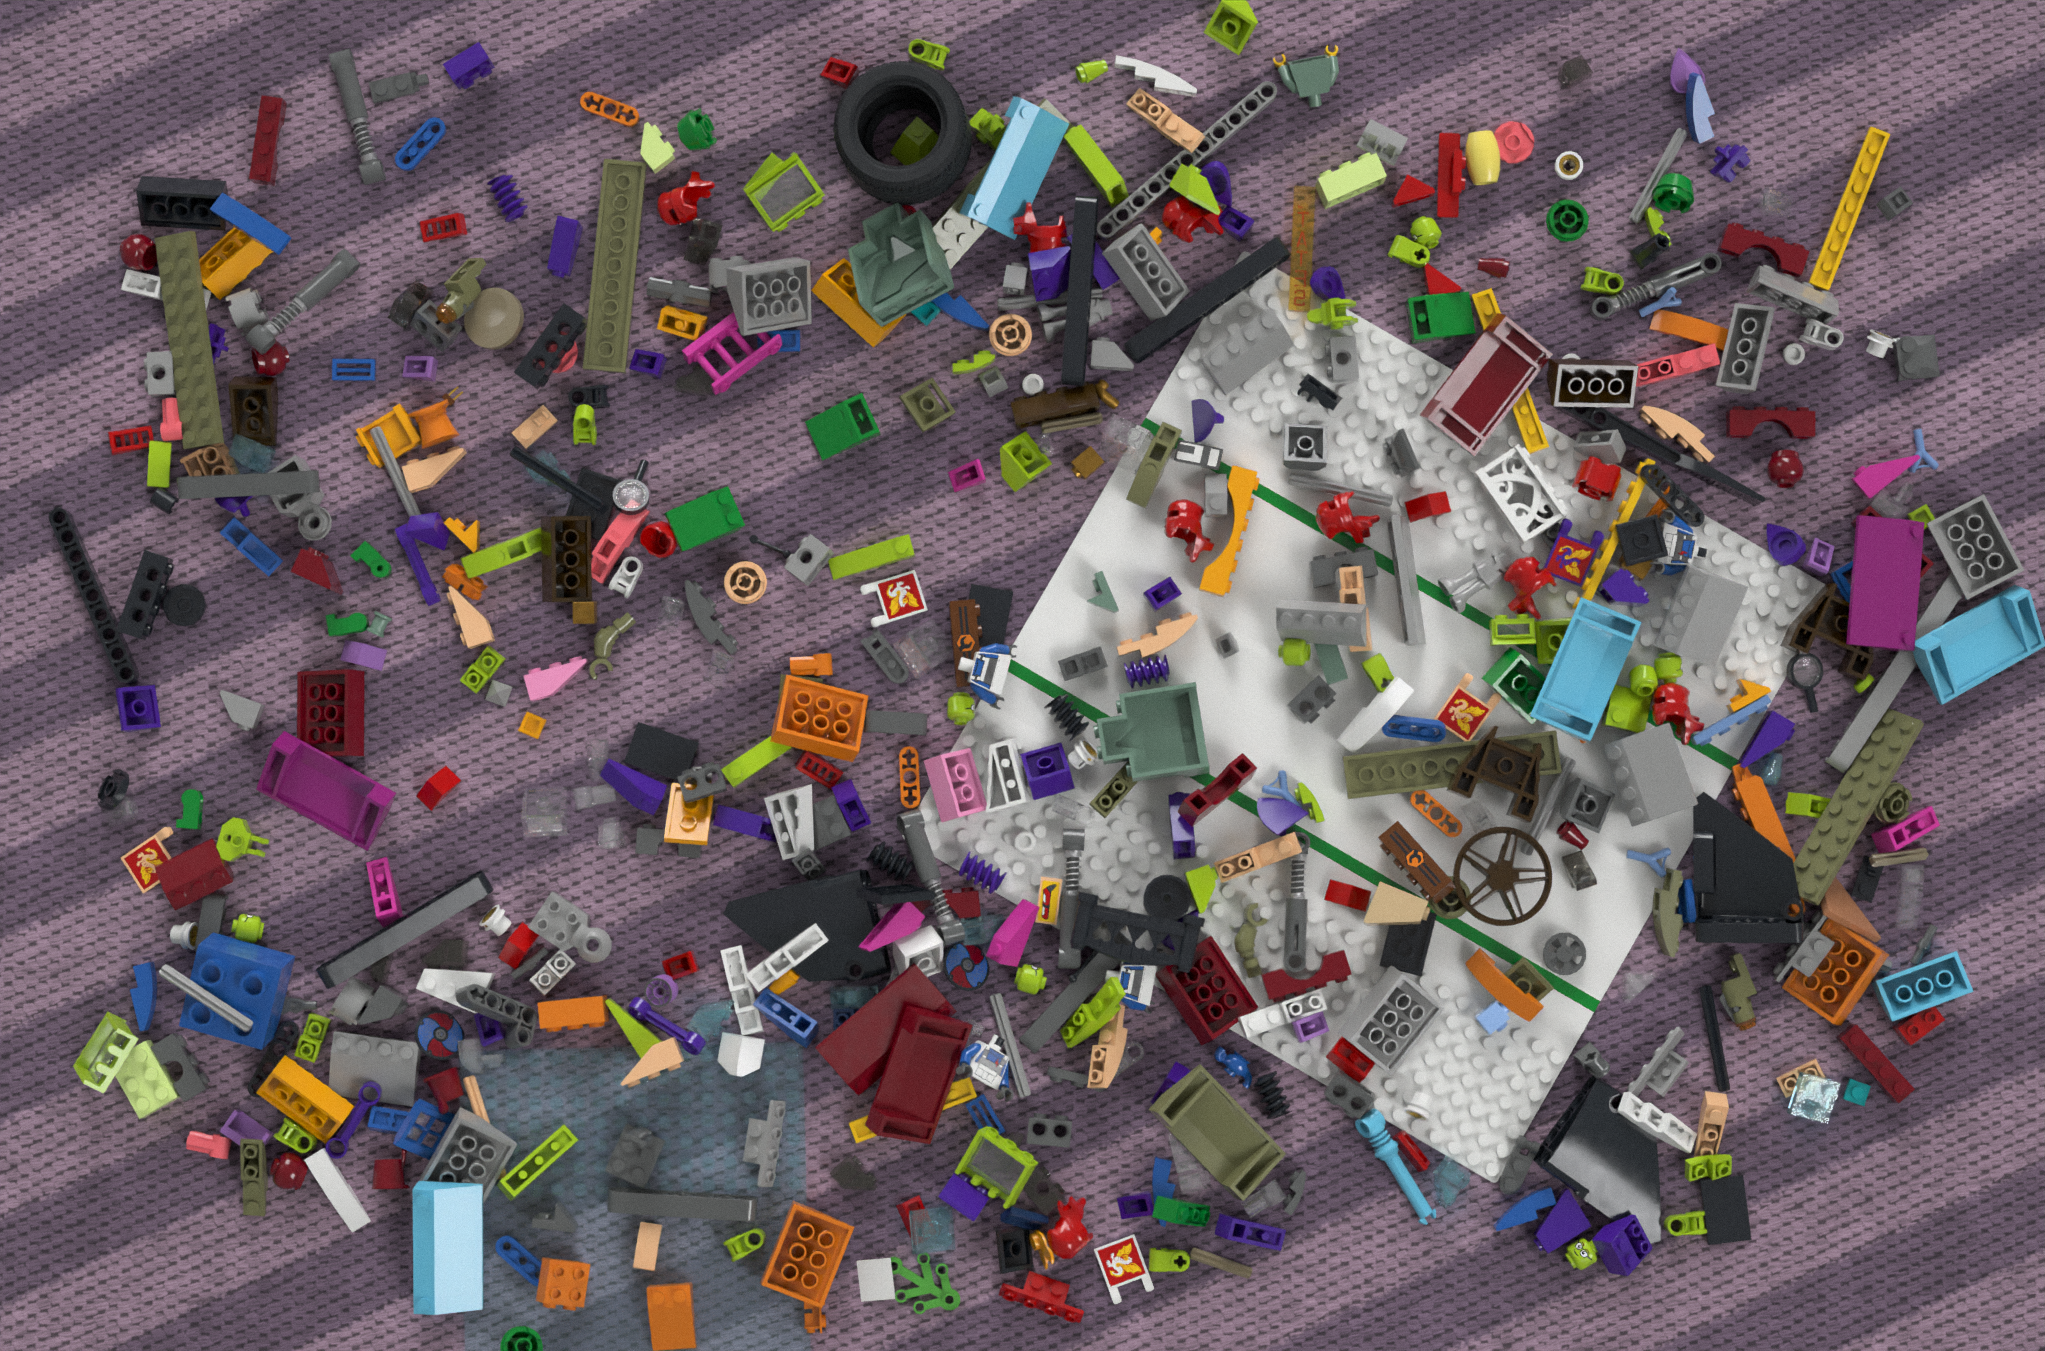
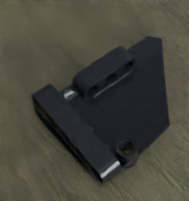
(1741, 881)
(832, 904)
(1605, 1158)

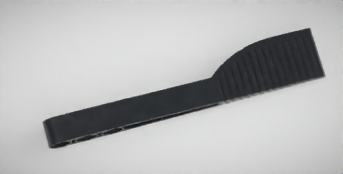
(1649, 445)

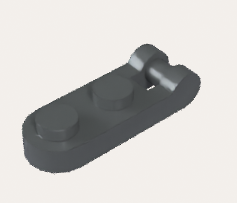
(886, 658)
(1076, 1079)
(1517, 1165)

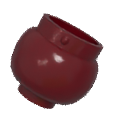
(138, 252)
(271, 362)
(1785, 468)
(288, 1171)

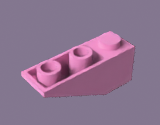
(549, 681)

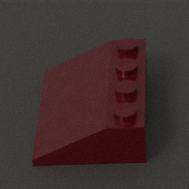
(339, 724)
(1210, 994)

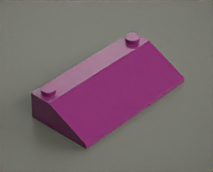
(1885, 583)
(325, 790)

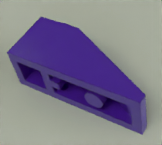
(1770, 735)
(633, 786)
(1249, 1232)

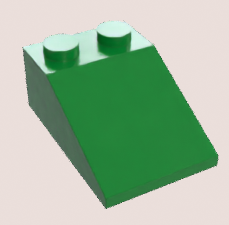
(705, 519)
(1516, 682)

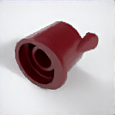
(445, 1087)
(389, 1173)

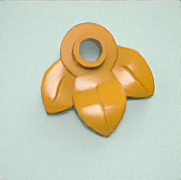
(1039, 1242)

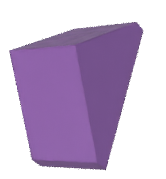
(420, 368)
(1819, 557)
(363, 655)
(1310, 1027)

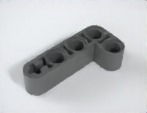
(476, 997)

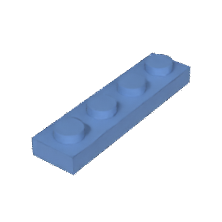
(1722, 726)

